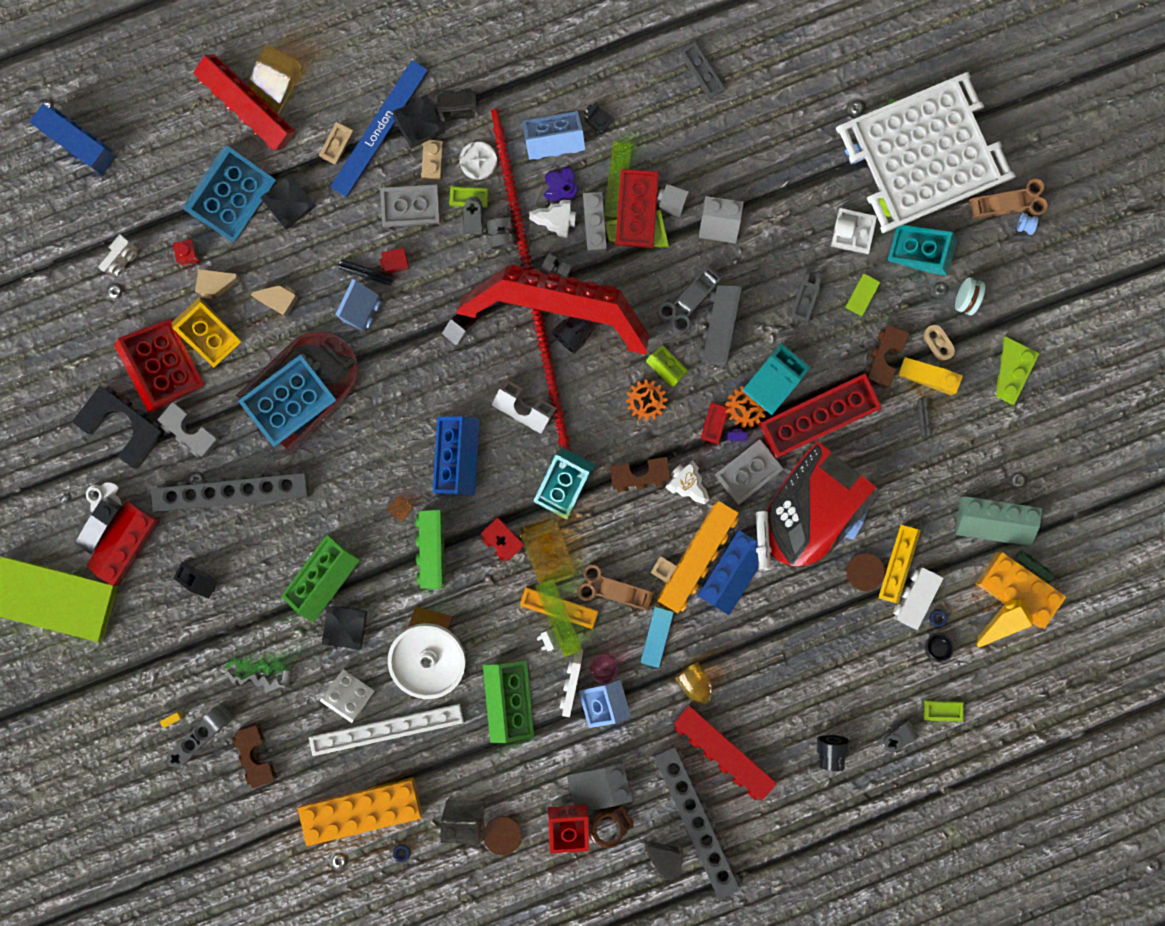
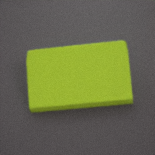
(667, 366)

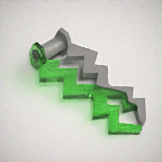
(251, 673)

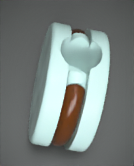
(970, 296)

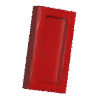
(714, 423)

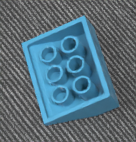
(228, 193)
(287, 400)

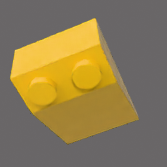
(205, 332)

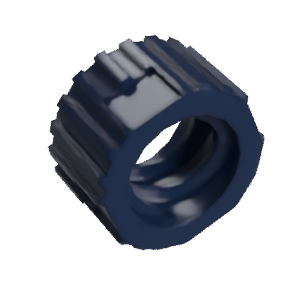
(943, 621)
(395, 854)

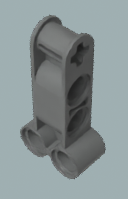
(690, 298)
(214, 720)

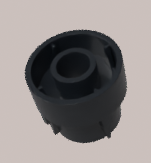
(572, 333)
(832, 752)

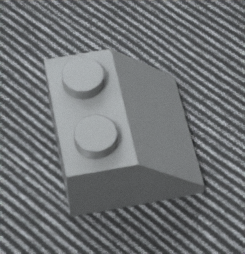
(720, 219)

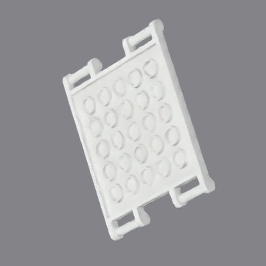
(925, 152)

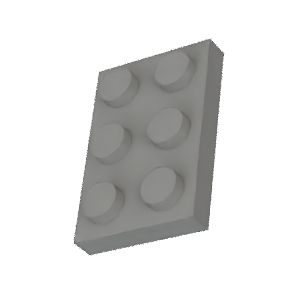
(410, 205)
(748, 472)

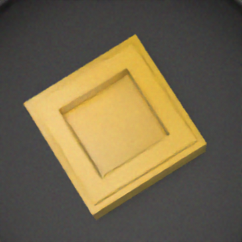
(172, 719)

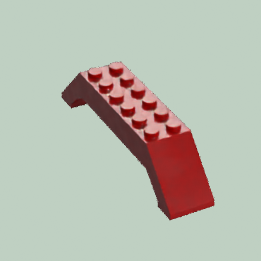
(559, 296)

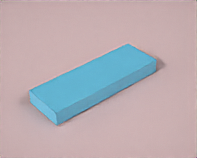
(656, 637)

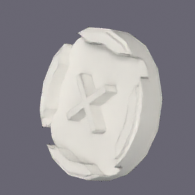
(478, 160)

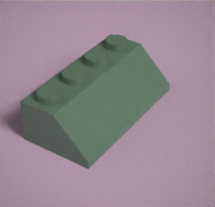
(998, 521)

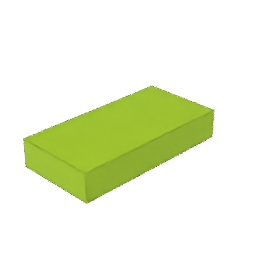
(459, 195)
(862, 294)
(943, 710)

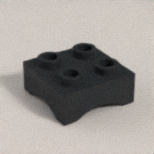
(418, 122)
(288, 202)
(344, 627)

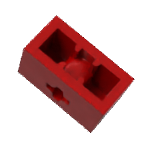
(496, 529)

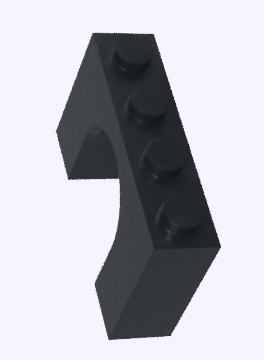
(144, 435)

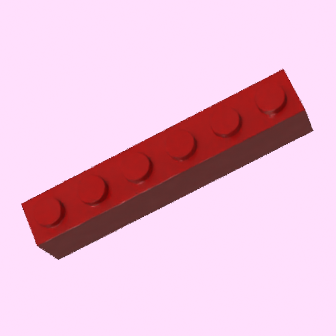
(244, 102)
(724, 752)

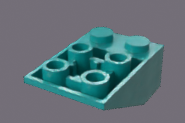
(776, 378)

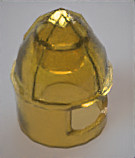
(695, 683)

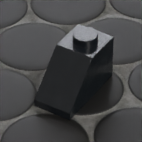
(460, 327)
(195, 580)

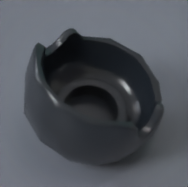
(939, 648)

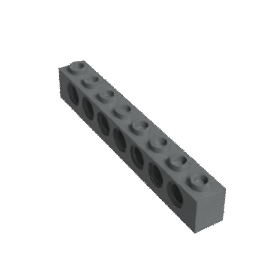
(162, 502)
(722, 887)

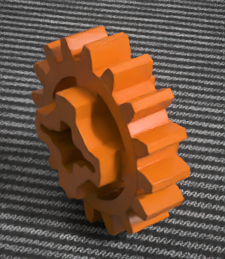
(654, 403)
(744, 415)

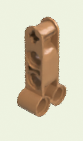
(1010, 202)
(615, 590)

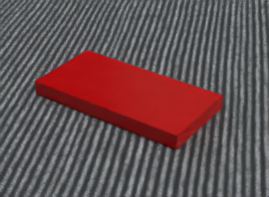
(637, 208)

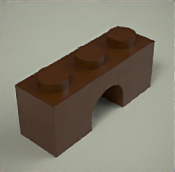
(889, 340)
(623, 478)
(256, 772)

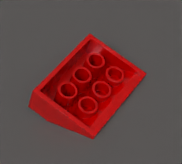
(158, 365)

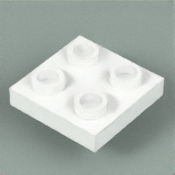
(853, 231)
(121, 254)
(347, 696)

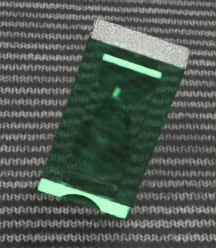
(1039, 569)

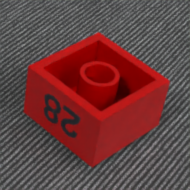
(568, 829)

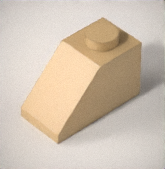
(214, 283)
(277, 298)

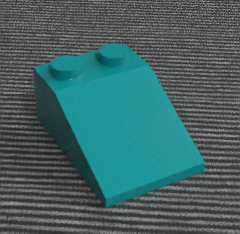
(923, 249)
(564, 482)

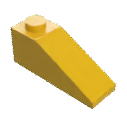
(930, 376)
(1010, 619)

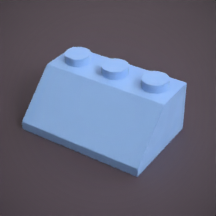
(553, 135)

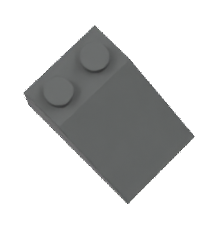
(600, 786)

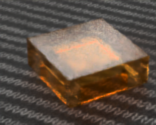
(400, 508)

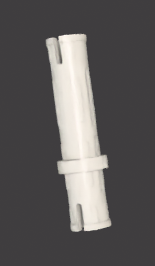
(763, 541)

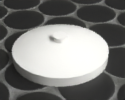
(426, 661)

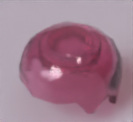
(604, 668)

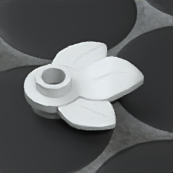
(106, 489)

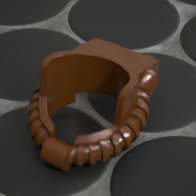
(622, 822)

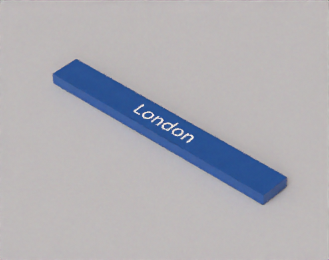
(378, 129)

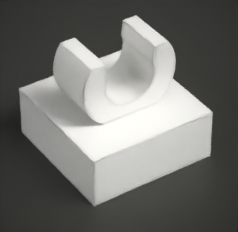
(549, 640)

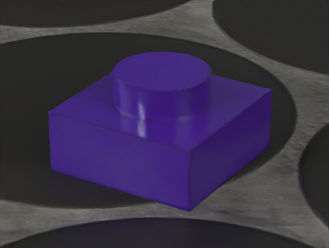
(736, 435)

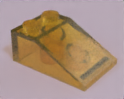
(274, 76)
(548, 550)

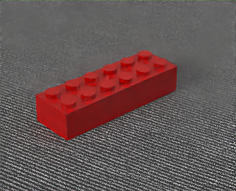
(820, 416)

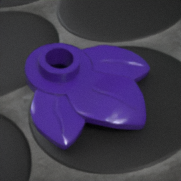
(558, 184)

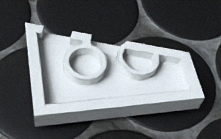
(570, 685)

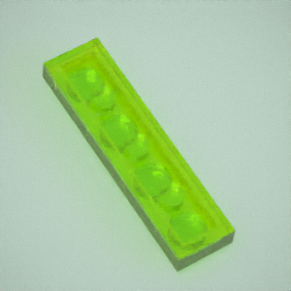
(619, 160)
(558, 617)

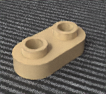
(939, 342)

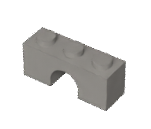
(594, 223)
(509, 401)
(175, 420)

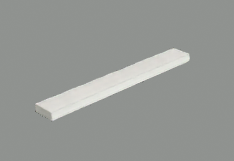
(386, 729)

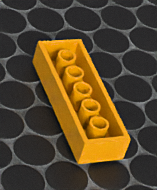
(697, 556)
(360, 811)

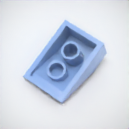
(358, 306)

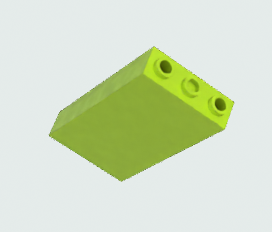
(55, 599)

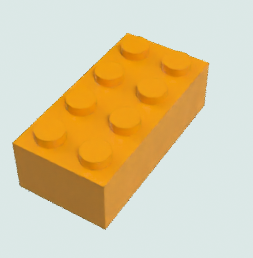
(1009, 581)

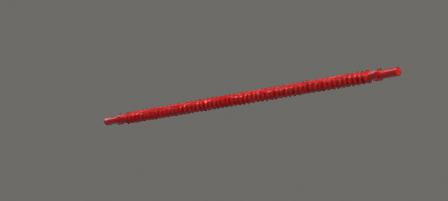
(499, 133)

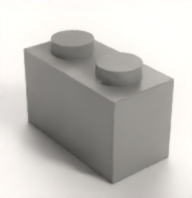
(672, 200)

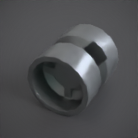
(500, 240)
(553, 265)

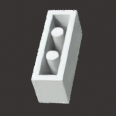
(917, 597)

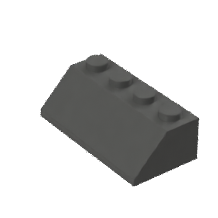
(721, 325)

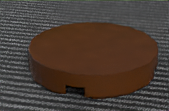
(865, 571)
(502, 835)

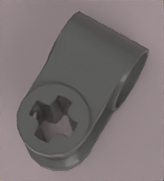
(473, 218)
(902, 734)

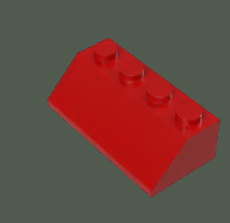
(122, 544)

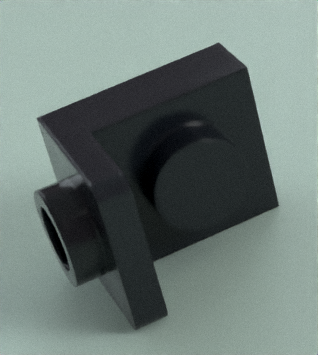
(597, 118)

